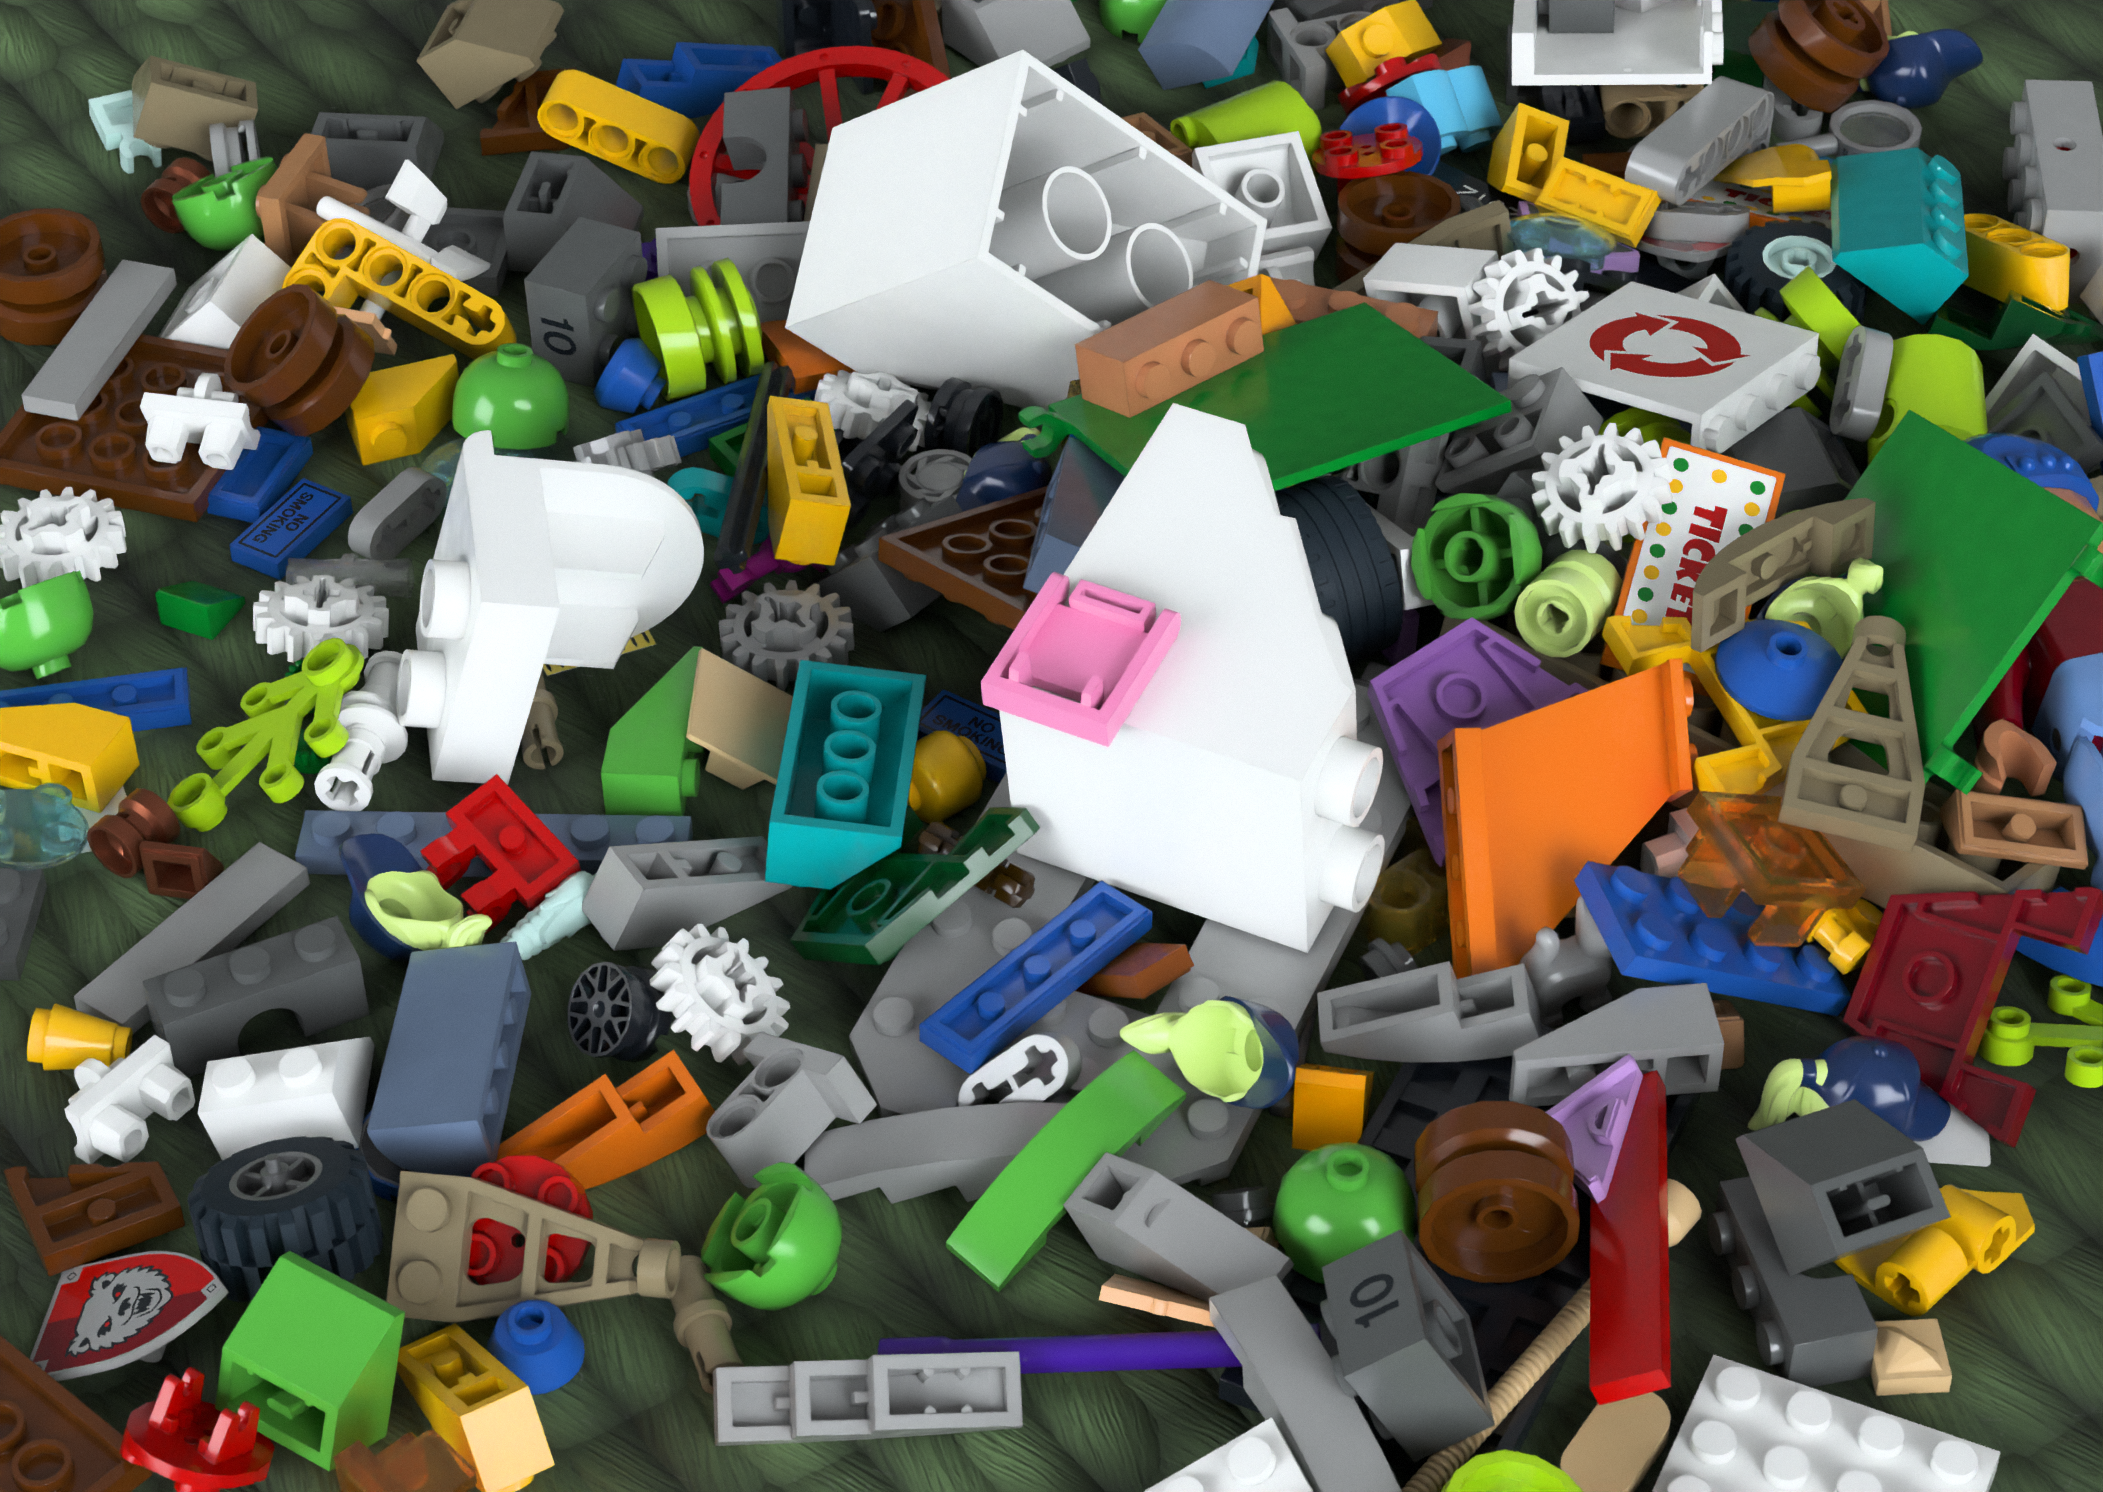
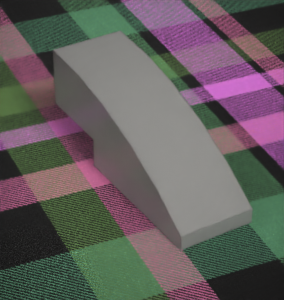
(1431, 1016)

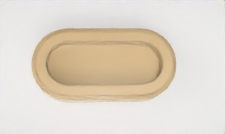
(1618, 1444)

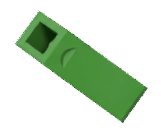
(647, 757)

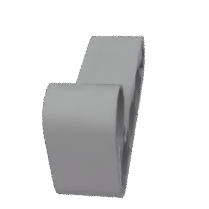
(1702, 139)

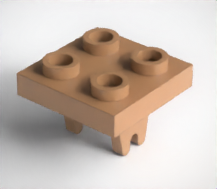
(292, 196)

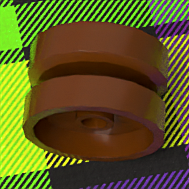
(1819, 49)
(1385, 212)
(47, 273)
(299, 360)
(1496, 1192)

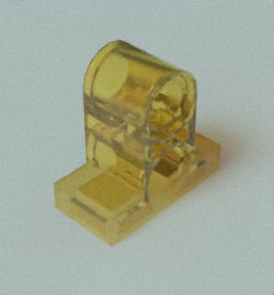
(1410, 897)

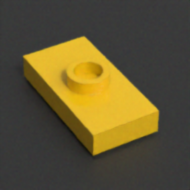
(1600, 198)

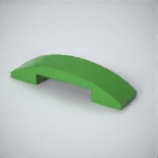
(1029, 1194)

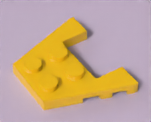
(1764, 741)

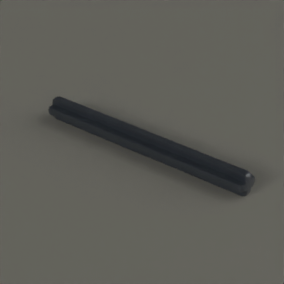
(750, 475)

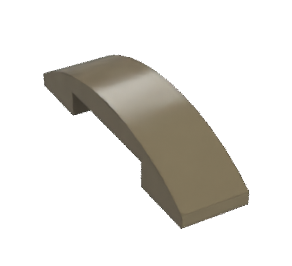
(1769, 556)

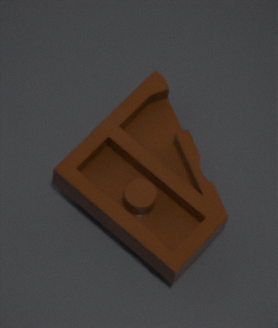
(517, 119)
(93, 1210)

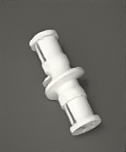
(372, 740)

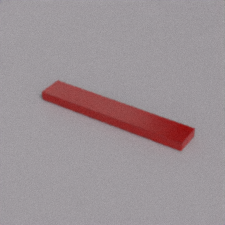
(1633, 1260)

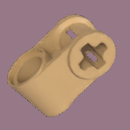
(1640, 109)

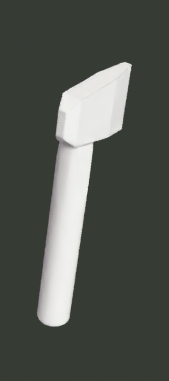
(423, 203)
(449, 260)

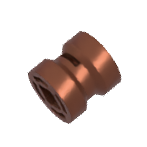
(157, 198)
(118, 837)

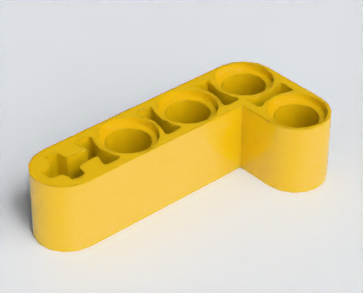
(408, 297)

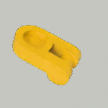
(1847, 934)

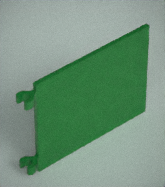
(1309, 402)
(1967, 572)

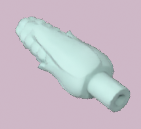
(553, 918)

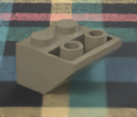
(486, 45)
(180, 101)

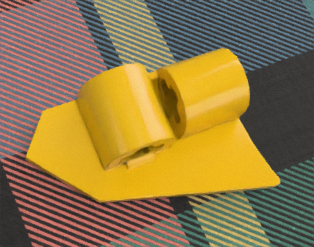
(1793, 171)
(1931, 1261)

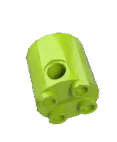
(1249, 115)
(1935, 380)

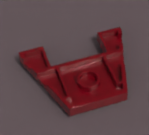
(1938, 979)

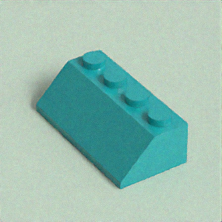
(1900, 226)
(843, 773)

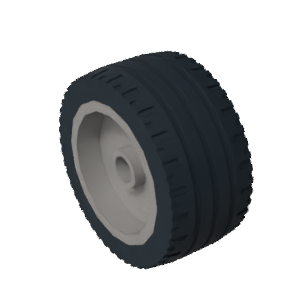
(1347, 563)

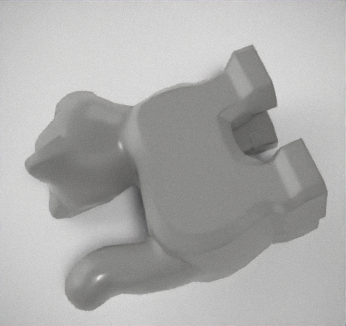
(1569, 968)

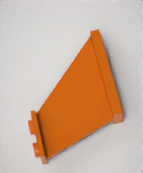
(1548, 796)

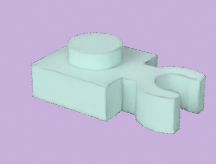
(114, 123)

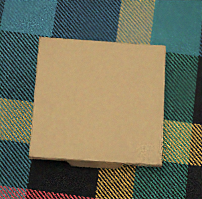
(737, 721)

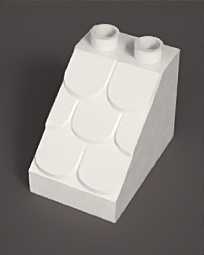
(1001, 231)
(1243, 754)

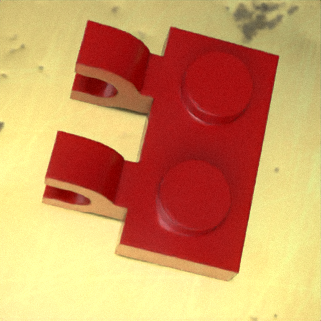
(510, 841)

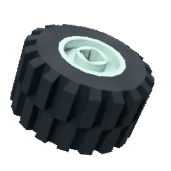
(1776, 253)

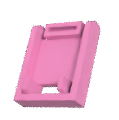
(1090, 652)

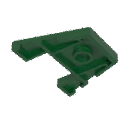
(902, 893)

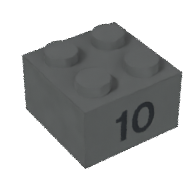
(584, 298)
(1405, 1347)

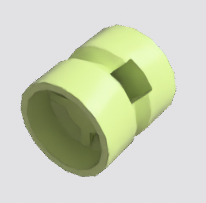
(1567, 603)

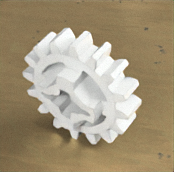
(1521, 285)
(864, 401)
(1602, 488)
(60, 537)
(316, 610)
(718, 992)

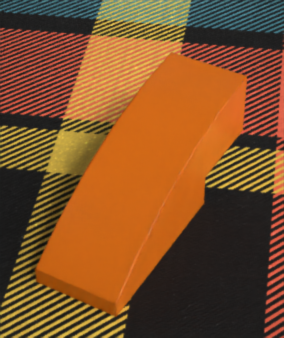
(619, 1129)

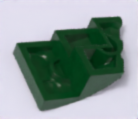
(2014, 325)

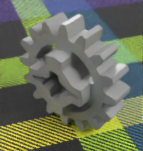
(631, 451)
(785, 630)

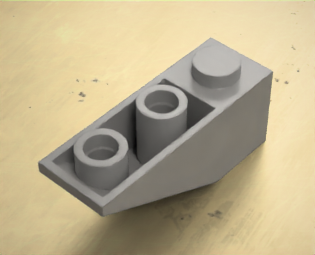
(1166, 1232)

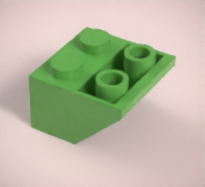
(313, 1361)

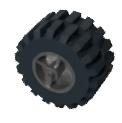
(285, 1198)

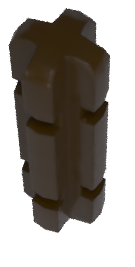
(1011, 883)

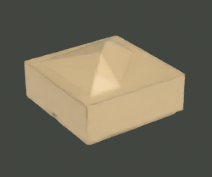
(1910, 1358)

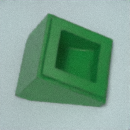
(197, 608)

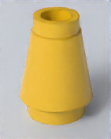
(67, 1037)

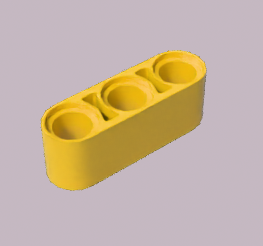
(618, 126)
(2017, 260)

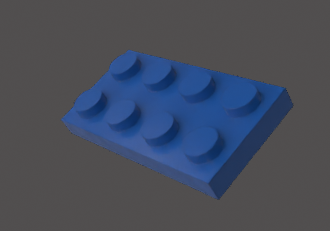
(1666, 938)

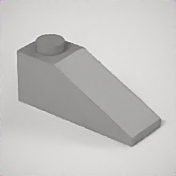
(659, 888)
(1658, 1026)

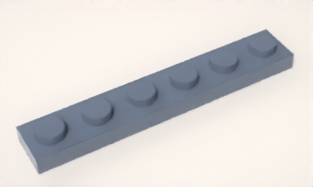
(581, 834)

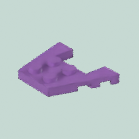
(1454, 682)

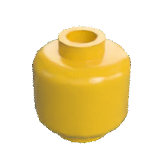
(945, 776)

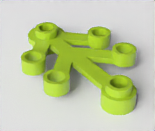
(275, 728)
(2012, 1036)

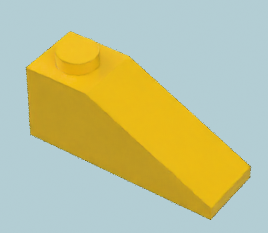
(804, 482)
(68, 746)
(477, 1408)

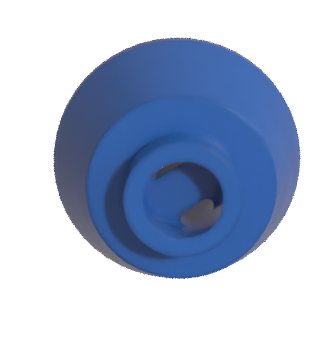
(630, 378)
(537, 1345)

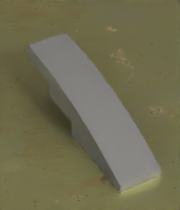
(926, 1150)
(1296, 1385)
(867, 1398)

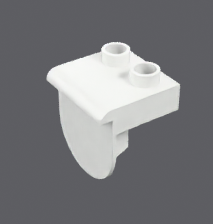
(529, 574)

